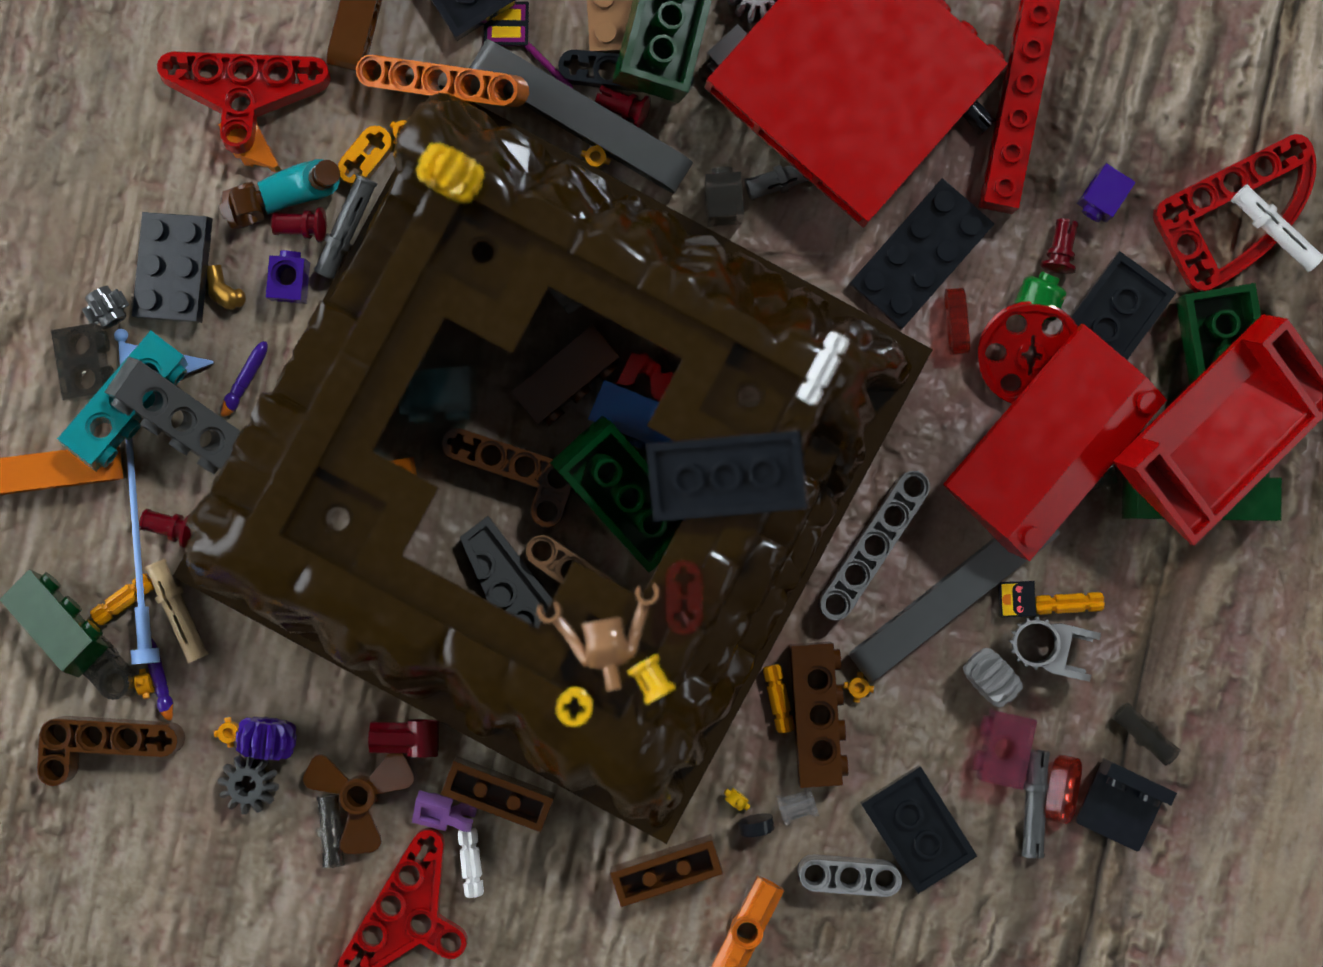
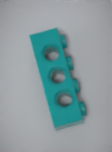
(79, 434)

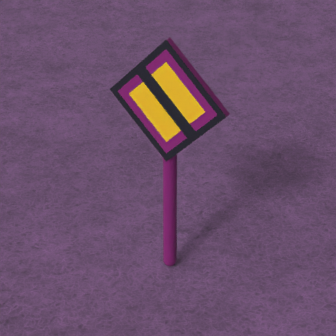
(512, 29)

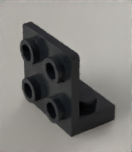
(1122, 805)

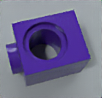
(1105, 194)
(291, 293)

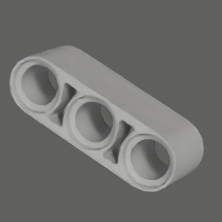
(863, 885)

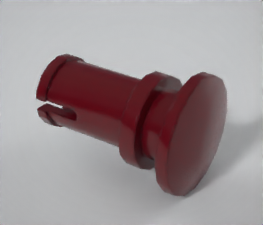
(627, 106)
(301, 224)
(1062, 248)
(171, 526)

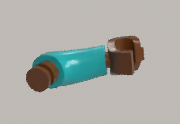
(284, 189)

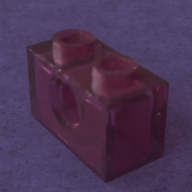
(1011, 768)

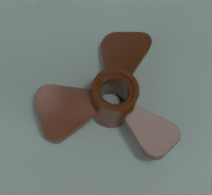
(360, 830)

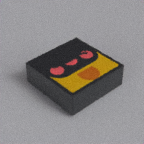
(1016, 599)

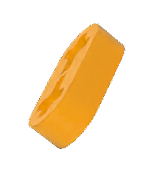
(359, 149)

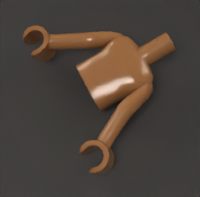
(604, 639)

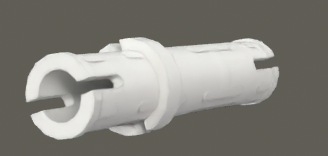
(1277, 227)

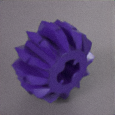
(266, 738)

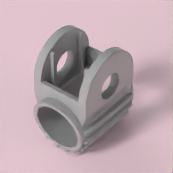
(1056, 661)

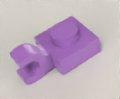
(437, 812)

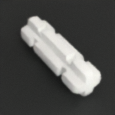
(823, 368)
(470, 863)

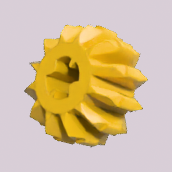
(450, 172)

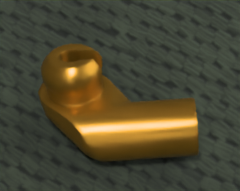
(222, 293)

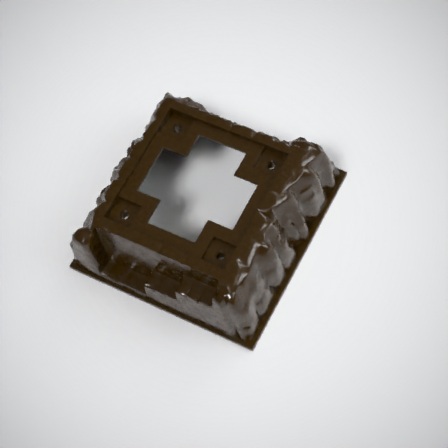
(355, 598)

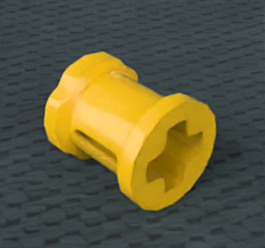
(651, 679)
(564, 712)

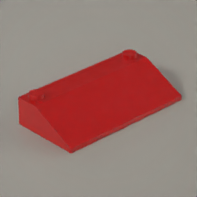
(1227, 428)
(1054, 443)

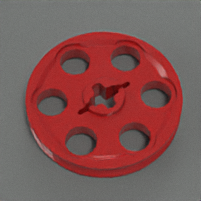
(1019, 342)

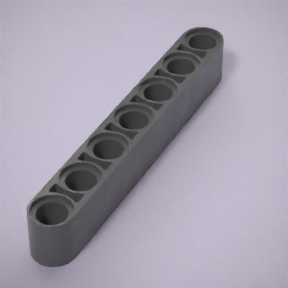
(588, 119)
(935, 608)

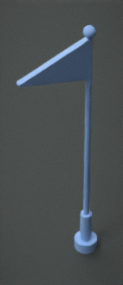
(144, 653)

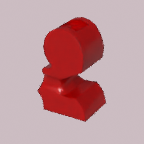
(645, 365)

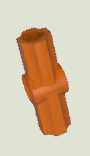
(756, 909)

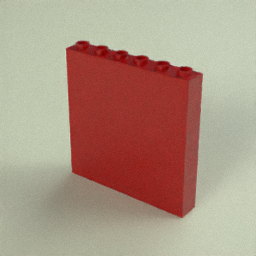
(856, 89)

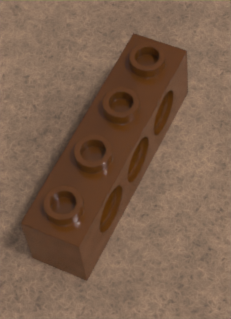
(810, 769)

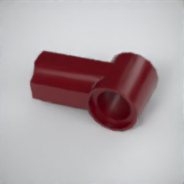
(413, 737)

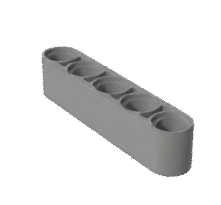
(889, 536)

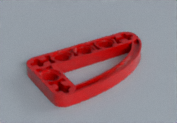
(1219, 196)

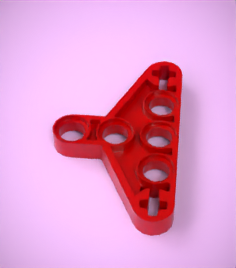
(259, 88)
(415, 899)

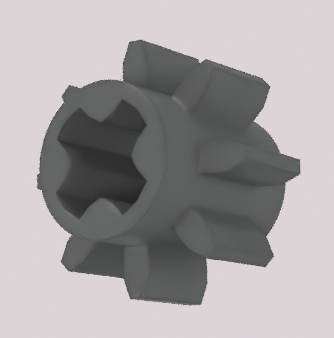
(105, 307)

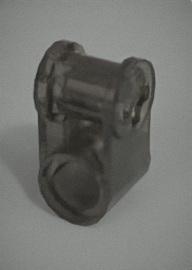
(105, 668)

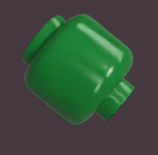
(1042, 291)

